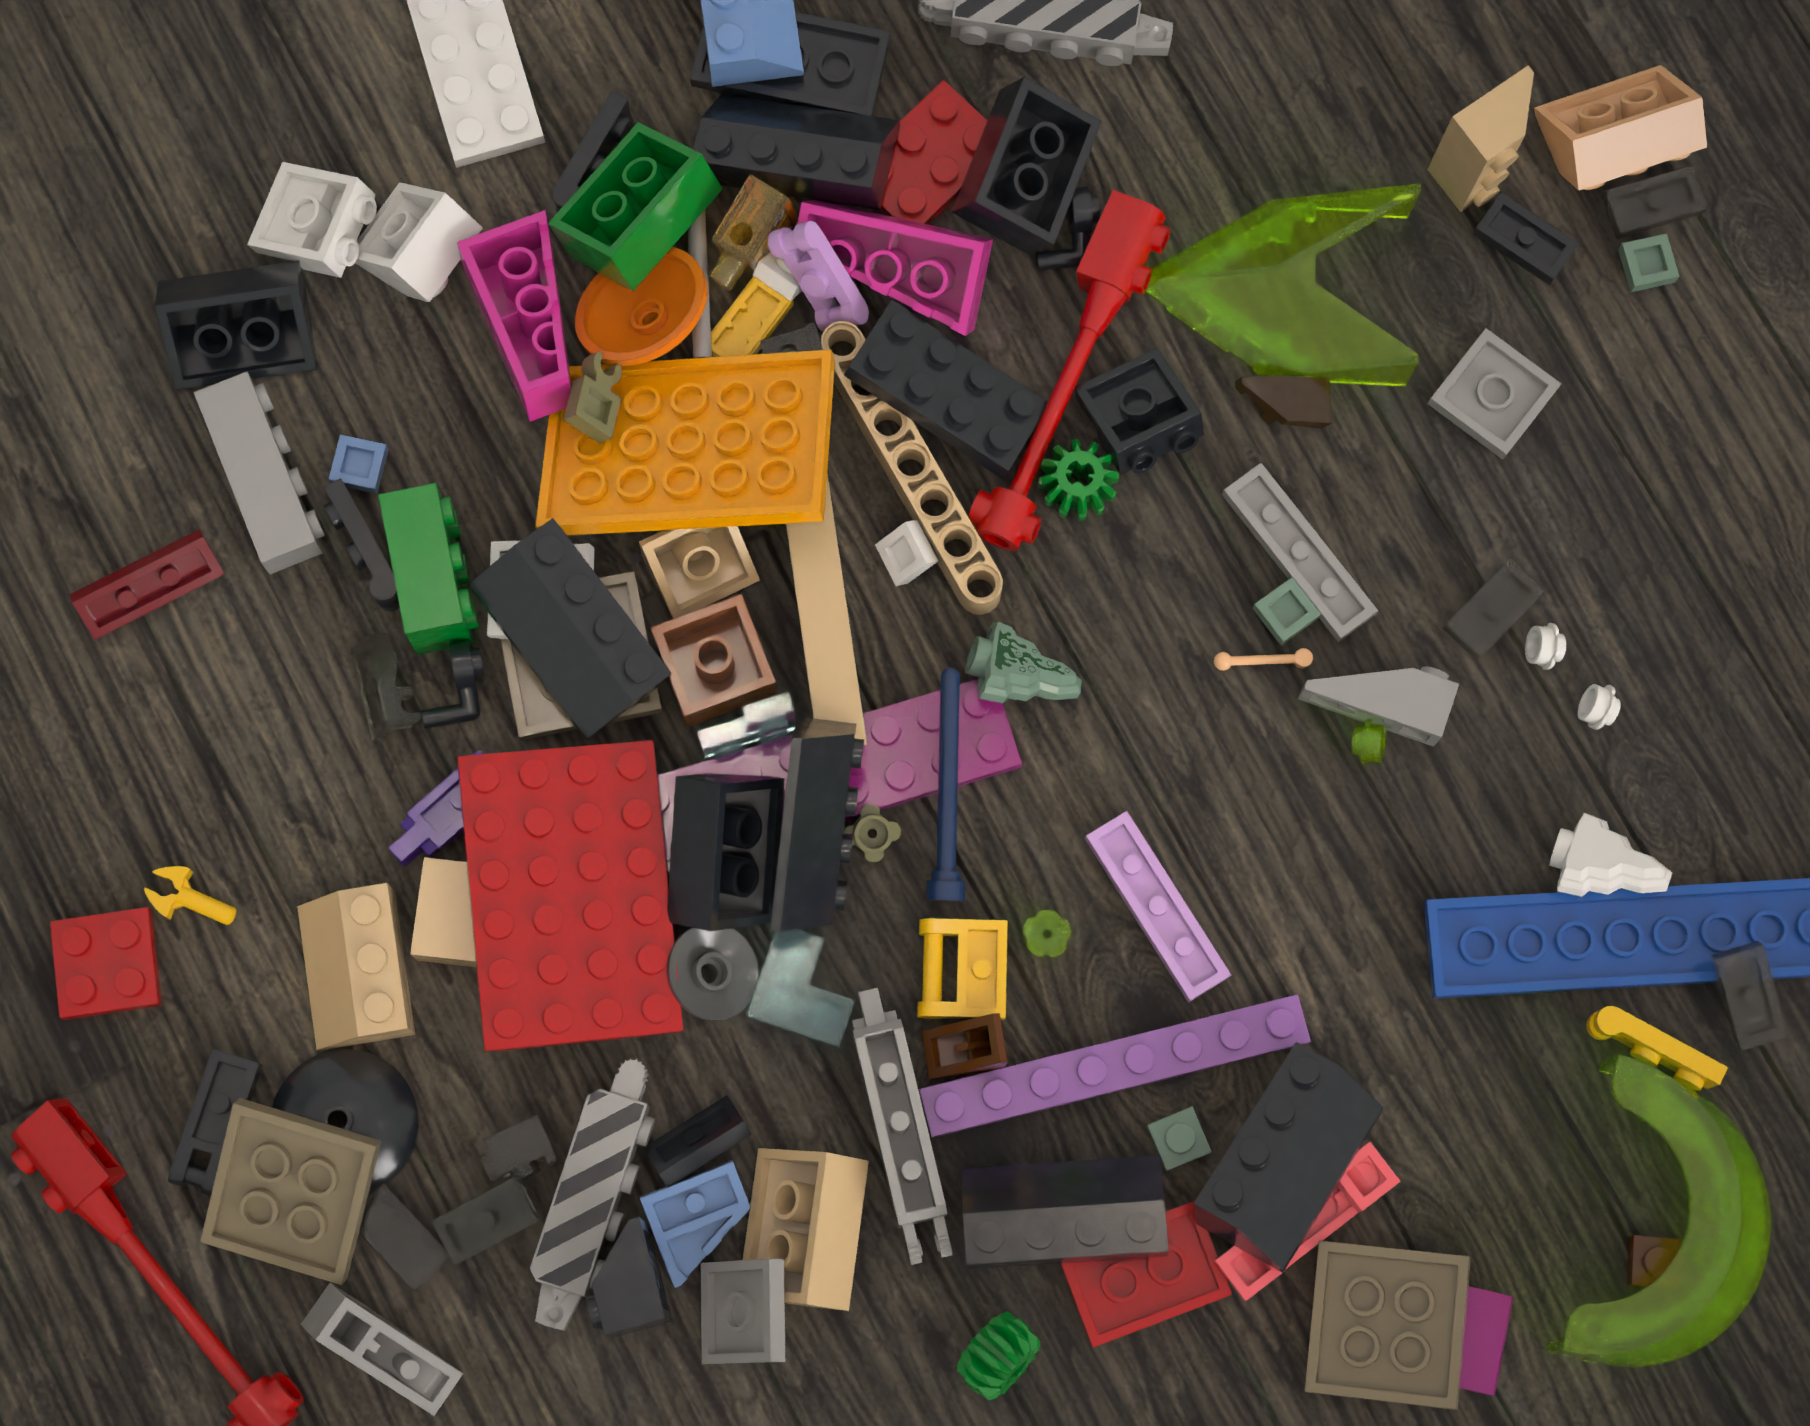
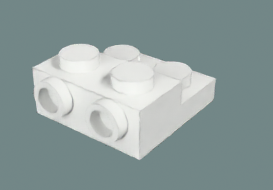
(314, 219)

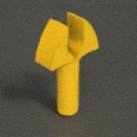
(188, 897)

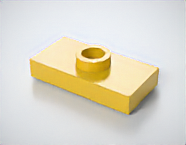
(749, 320)

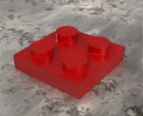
(105, 963)

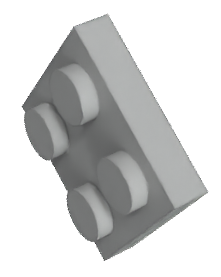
(1494, 393)
(743, 1311)

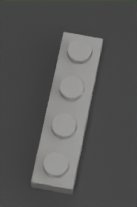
(1299, 551)

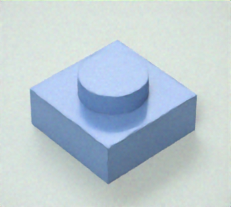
(359, 463)

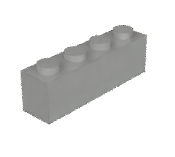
(259, 473)

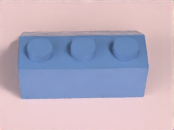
(751, 40)

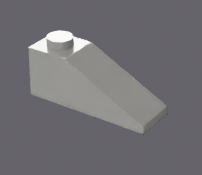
(1404, 700)
(380, 1349)

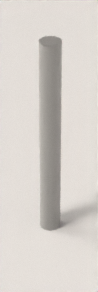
(698, 250)

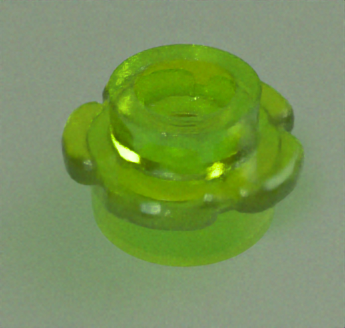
(1369, 742)
(1049, 921)

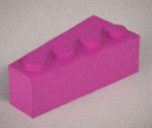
(911, 261)
(520, 301)

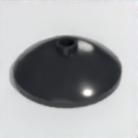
(370, 1095)

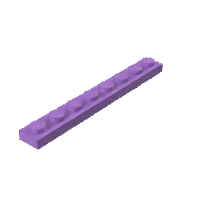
(1114, 1066)

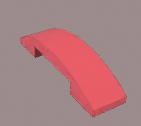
(1360, 1186)

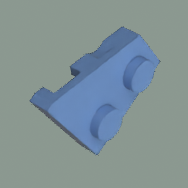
(694, 1216)

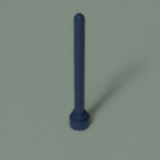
(946, 881)

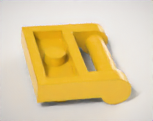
(979, 968)

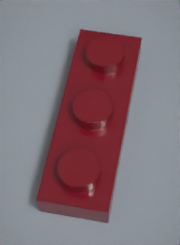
(146, 584)

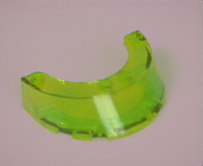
(1722, 1242)

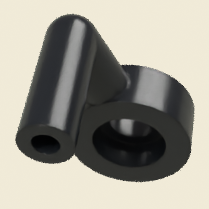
(1081, 215)
(466, 666)

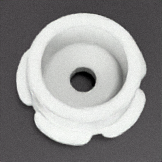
(1545, 646)
(1599, 706)

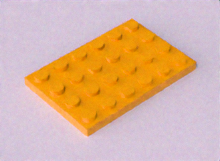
(697, 447)

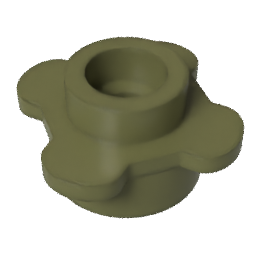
(886, 833)

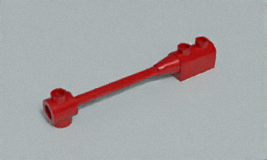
(1110, 274)
(75, 1166)

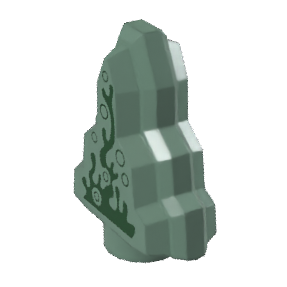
(1016, 669)

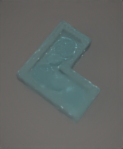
(761, 721)
(787, 998)

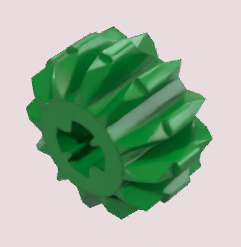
(1080, 464)
(998, 1355)

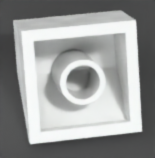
(415, 240)

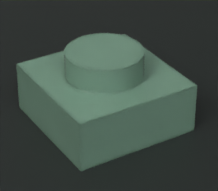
(1648, 262)
(1286, 611)
(1178, 1139)

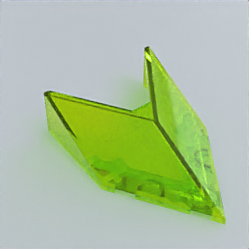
(1258, 293)

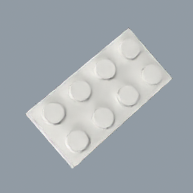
(476, 77)

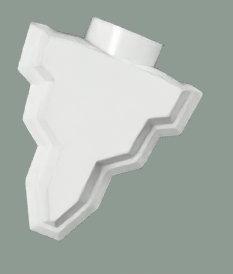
(1604, 861)

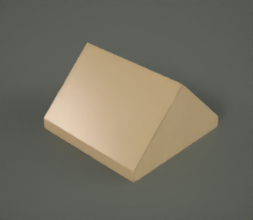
(697, 566)

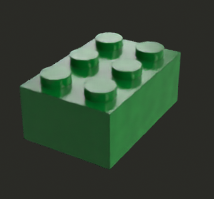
(635, 206)
(428, 567)

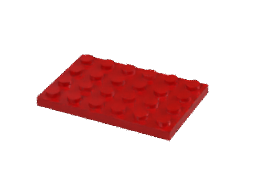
(568, 895)

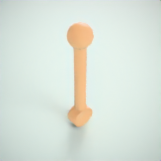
(1301, 659)

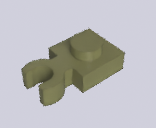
(591, 402)

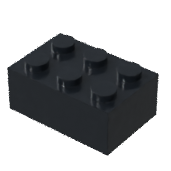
(1026, 166)

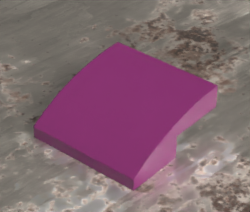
(1484, 1339)

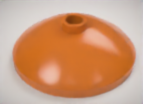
(642, 322)

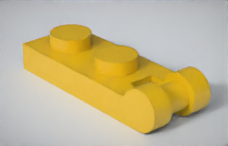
(1656, 1047)

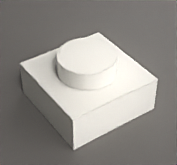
(777, 276)
(906, 552)

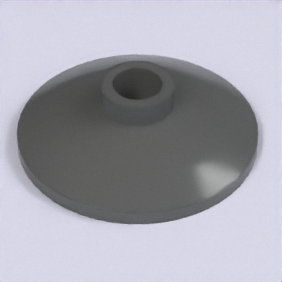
(731, 967)

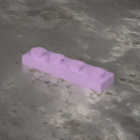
(1157, 906)

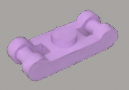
(819, 274)

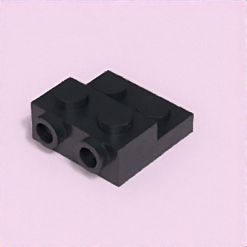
(1141, 412)

